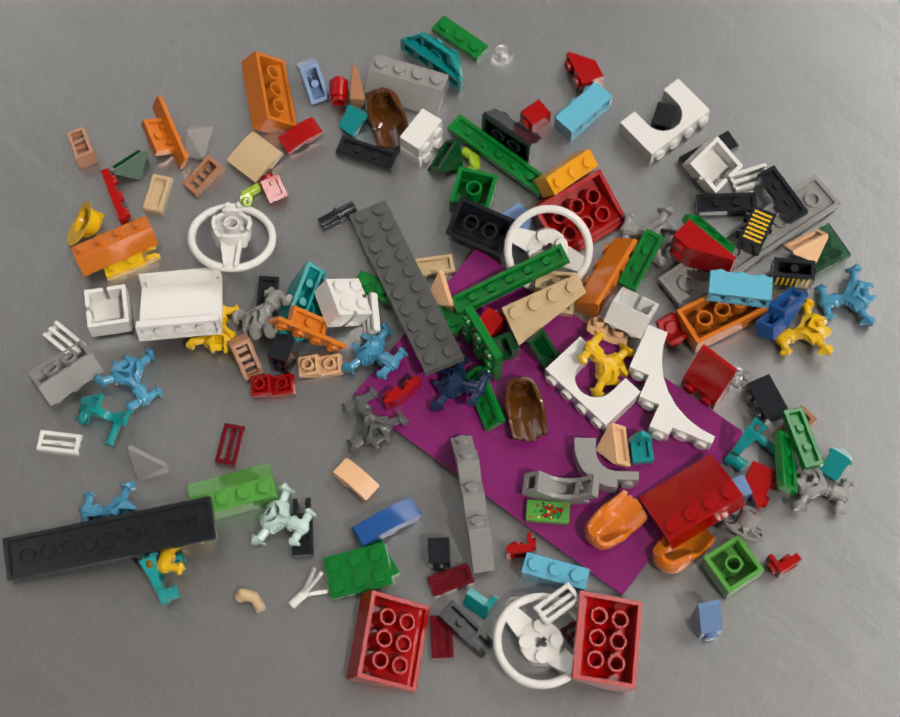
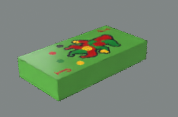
(548, 512)

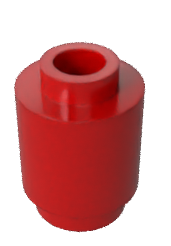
(338, 90)

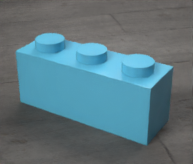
(582, 111)
(739, 288)
(553, 572)

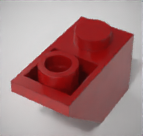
(583, 70)
(760, 480)

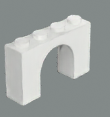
(654, 143)
(599, 410)

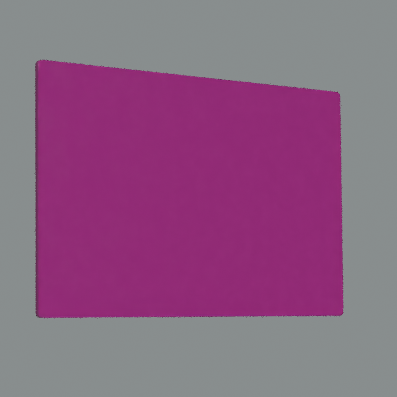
(507, 460)

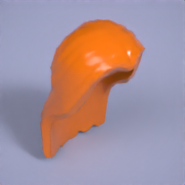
(614, 521)
(679, 558)

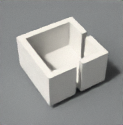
(421, 138)
(710, 163)
(342, 302)
(111, 314)
(624, 317)

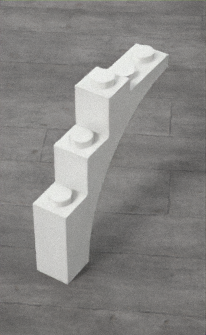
(655, 395)

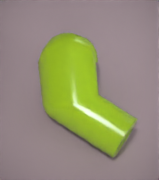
(474, 159)
(247, 194)

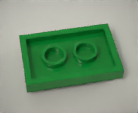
(358, 571)

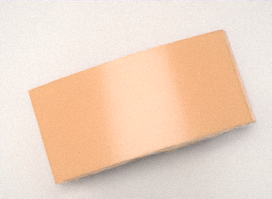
(612, 335)
(318, 367)
(357, 479)

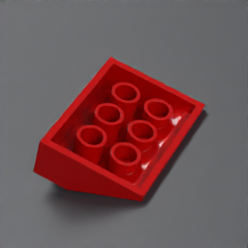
(591, 201)
(692, 501)
(607, 641)
(388, 642)

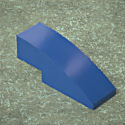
(780, 313)
(387, 522)

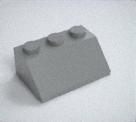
(65, 373)

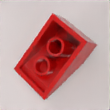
(699, 250)
(708, 377)

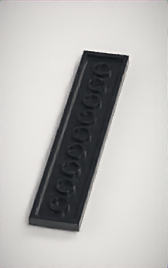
(110, 538)

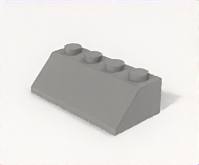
(413, 84)

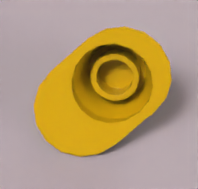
(85, 224)

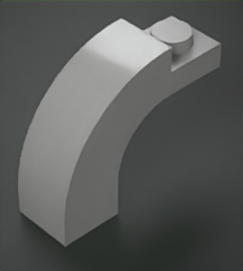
(588, 464)
(552, 488)

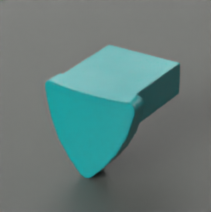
(353, 119)
(641, 448)
(836, 462)
(479, 604)

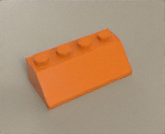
(268, 93)
(114, 245)
(605, 276)

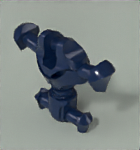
(455, 383)

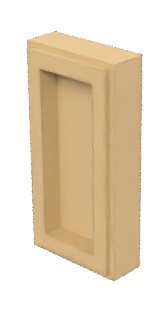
(157, 194)
(431, 265)

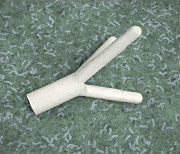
(307, 587)

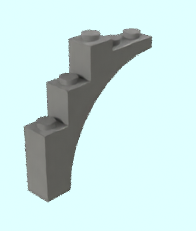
(473, 504)

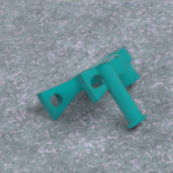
(89, 409)
(747, 438)
(157, 579)

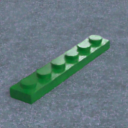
(495, 153)
(511, 279)
(372, 284)

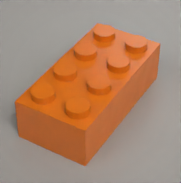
(712, 321)

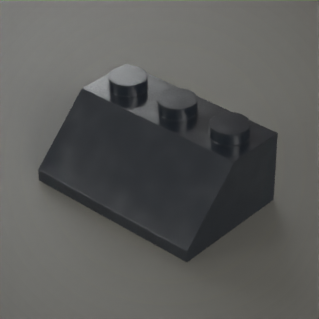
(512, 134)
(479, 226)

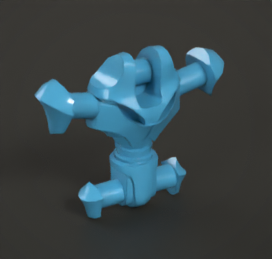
(854, 296)
(372, 352)
(128, 373)
(118, 505)

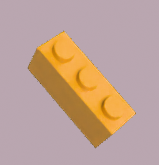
(566, 173)

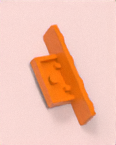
(163, 134)
(307, 325)

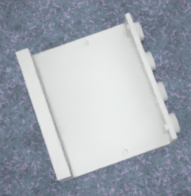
(180, 304)

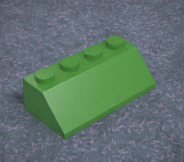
(237, 491)

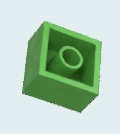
(732, 566)

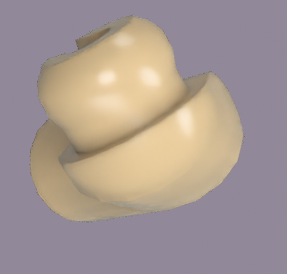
(252, 596)

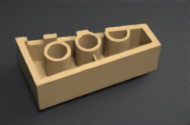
(538, 309)

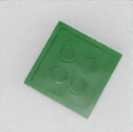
(482, 342)

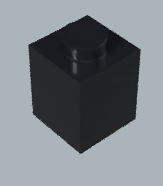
(663, 116)
(439, 553)

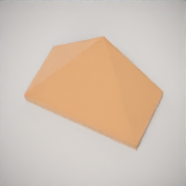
(809, 245)
(441, 292)
(615, 445)

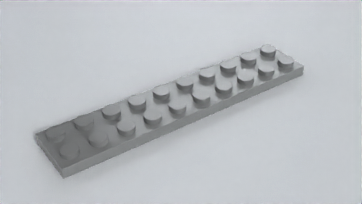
(690, 284)

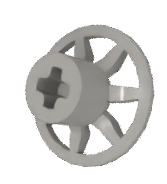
(746, 520)

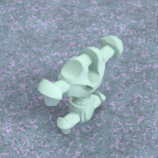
(278, 517)

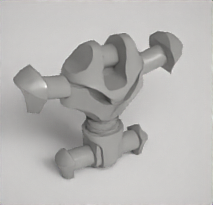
(658, 226)
(256, 320)
(812, 484)

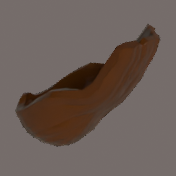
(386, 117)
(525, 409)

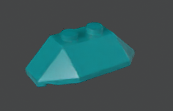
(434, 56)
(302, 290)

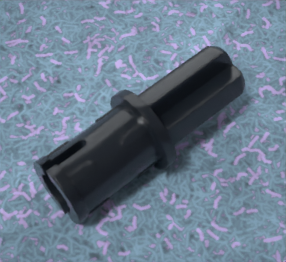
(337, 215)

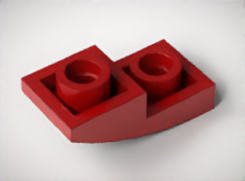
(300, 134)
(272, 386)
(396, 396)

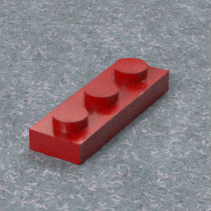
(116, 196)

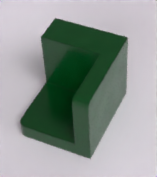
(507, 345)

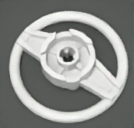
(231, 233)
(534, 240)
(527, 633)

